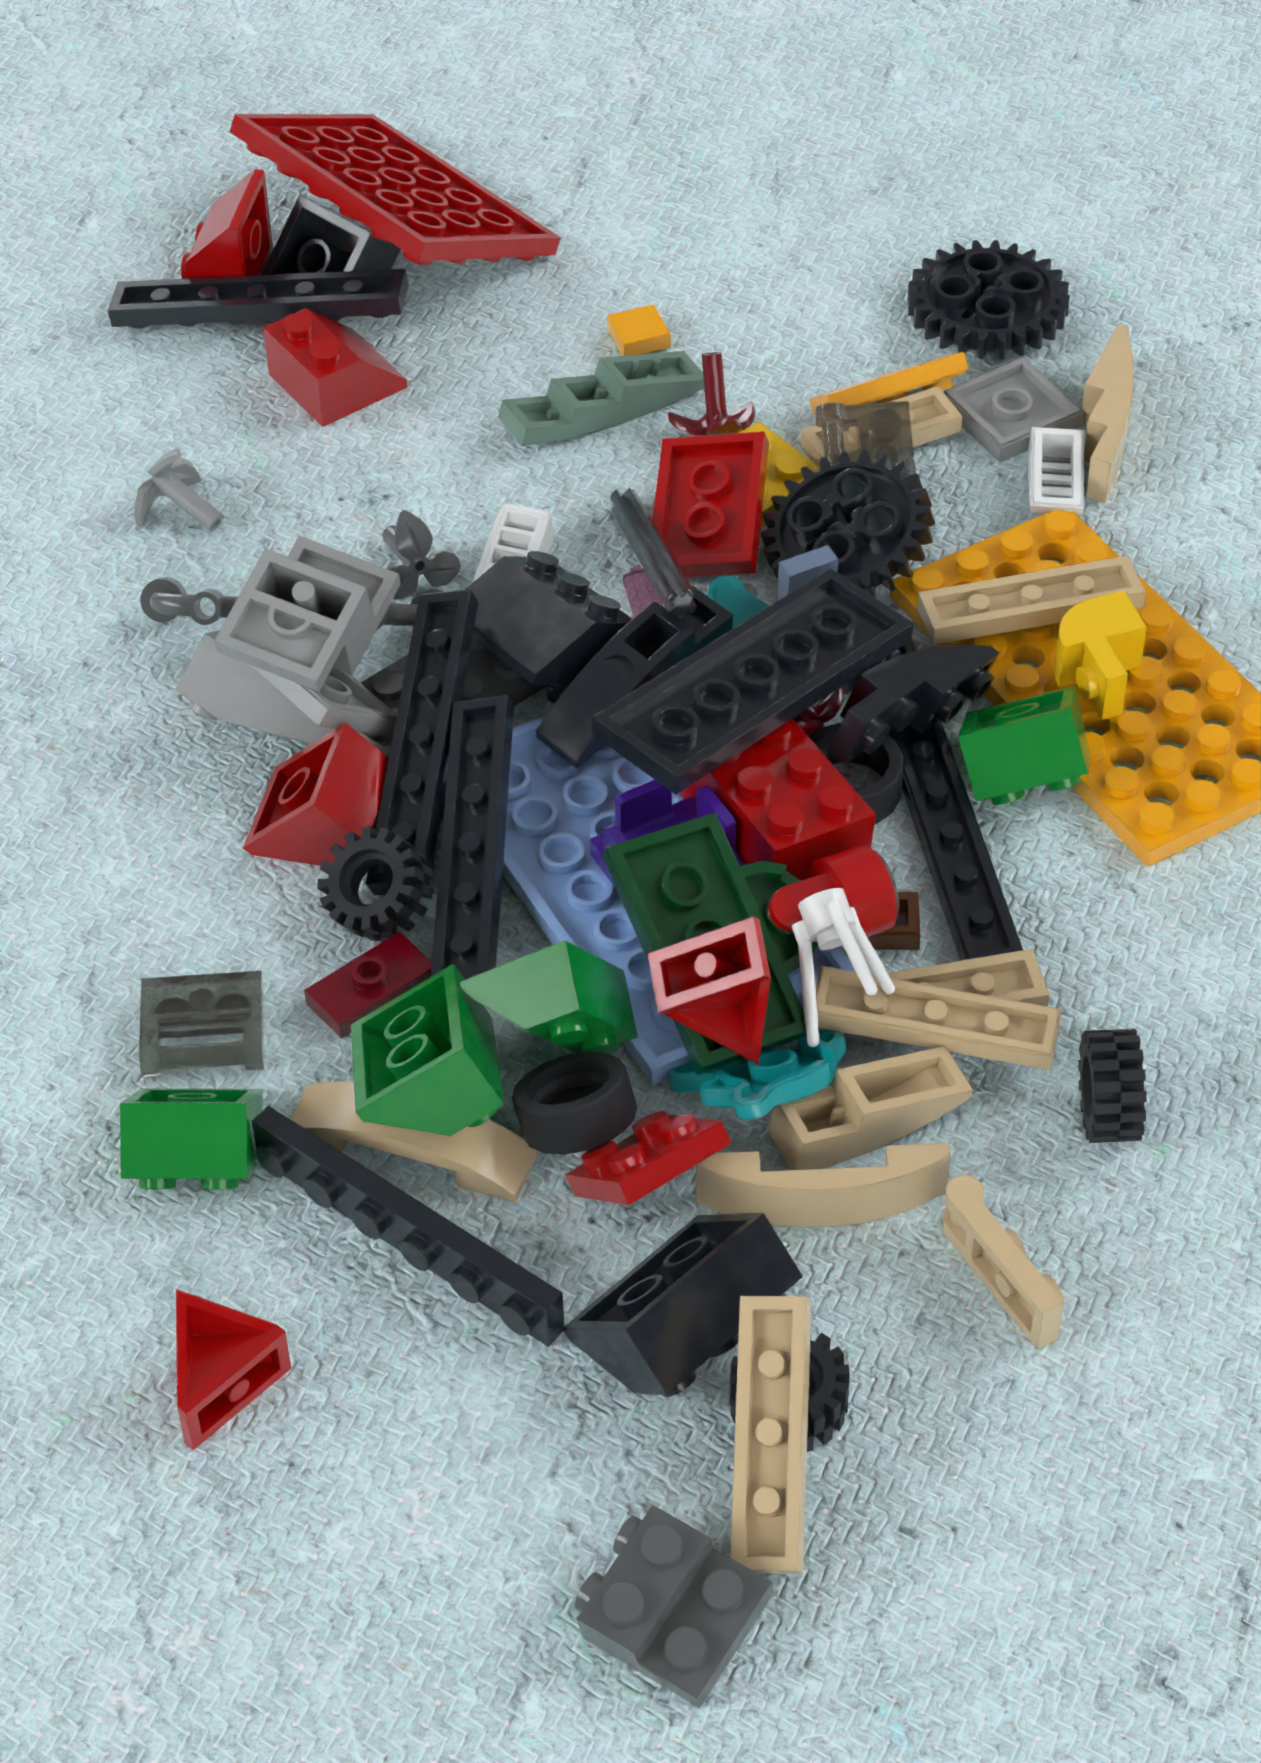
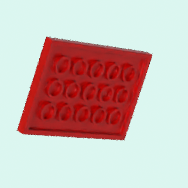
(395, 187)

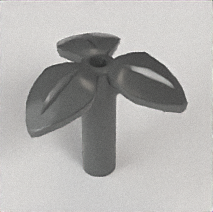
(411, 543)

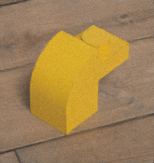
(1097, 647)

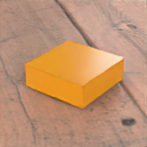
(639, 331)

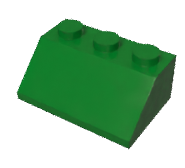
(427, 1060)

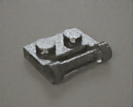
(879, 430)
(201, 1008)

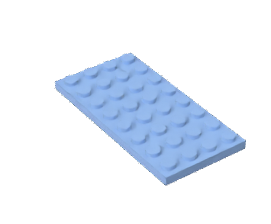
(550, 868)

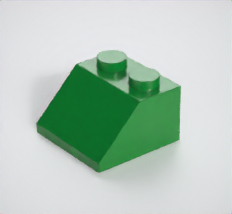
(1025, 745)
(560, 997)
(189, 1136)

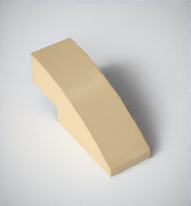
(867, 1108)

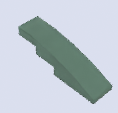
(614, 395)

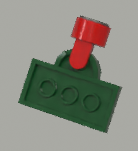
(691, 884)

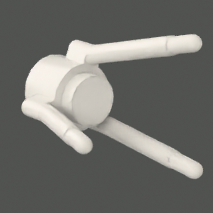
(834, 924)

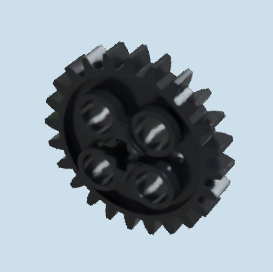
(988, 299)
(862, 511)

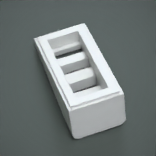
(1067, 449)
(516, 528)

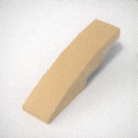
(1107, 413)

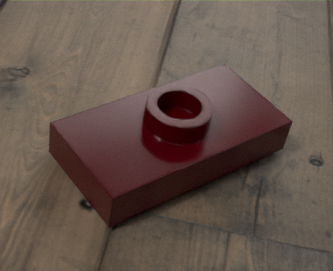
(368, 983)

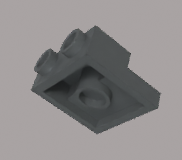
(671, 1604)

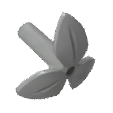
(171, 478)

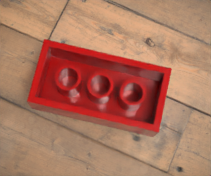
(788, 802)

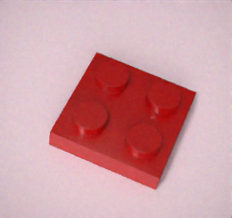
(646, 1159)

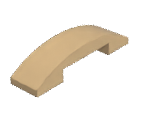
(484, 1156)
(824, 1196)

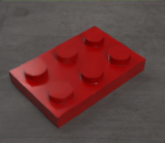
(712, 501)

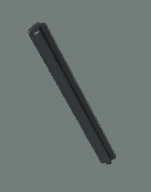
(653, 553)

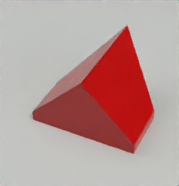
(717, 985)
(222, 1363)

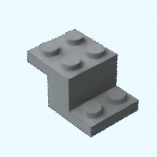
(307, 612)

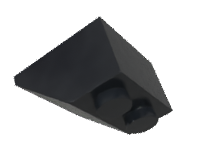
(326, 241)

